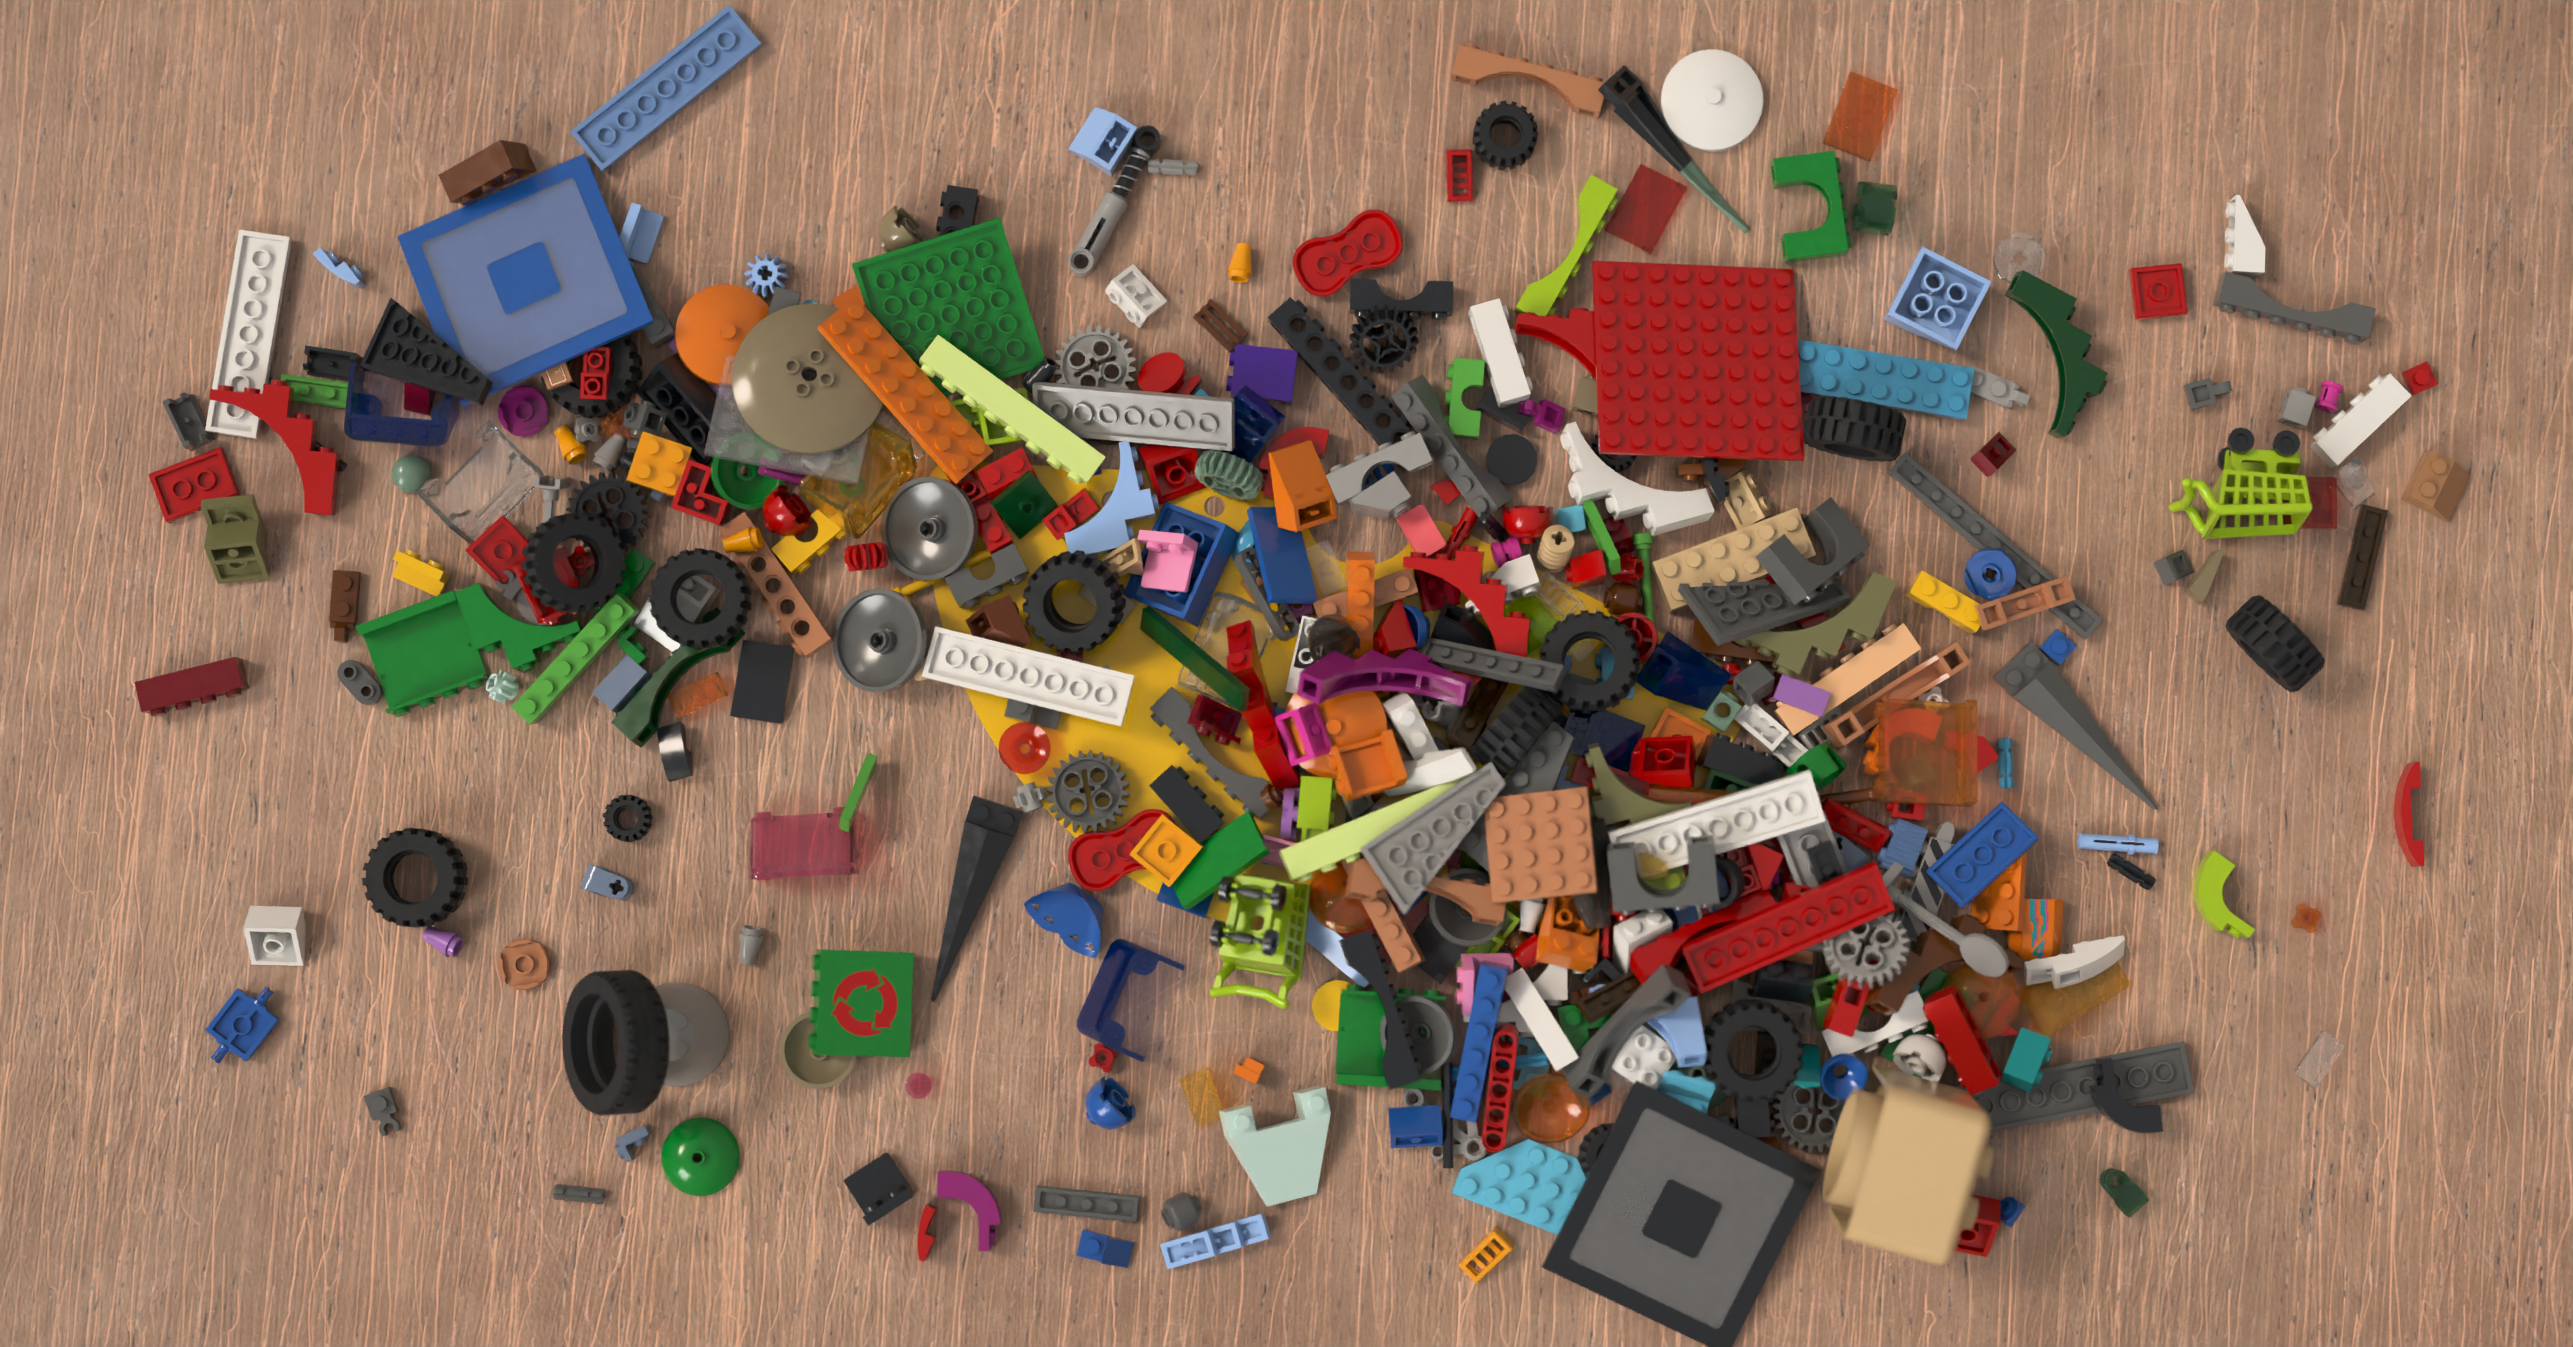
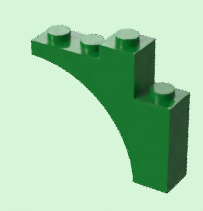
(521, 641)

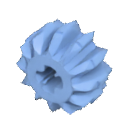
(774, 268)

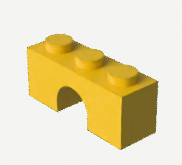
(798, 554)
(1939, 596)

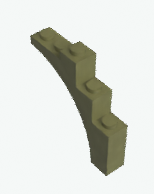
(1858, 618)

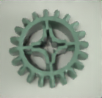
(1229, 475)

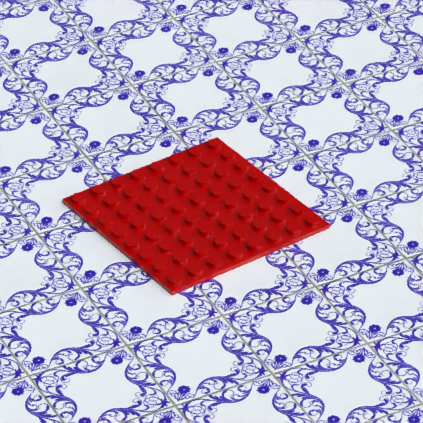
(1697, 361)

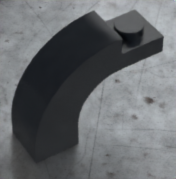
(2109, 1103)

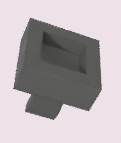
(511, 587)

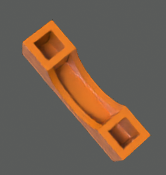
(1360, 597)

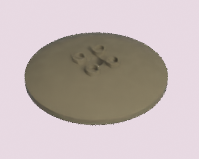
(784, 406)

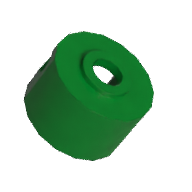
(1822, 762)

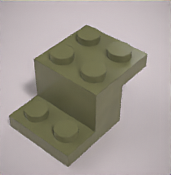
(235, 538)

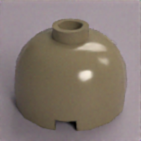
(898, 230)

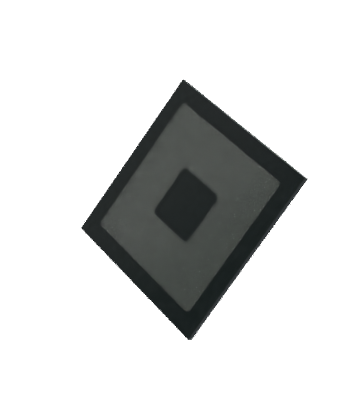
(1681, 1217)

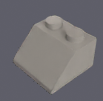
(1382, 499)

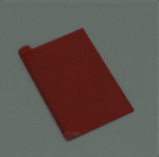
(1645, 208)

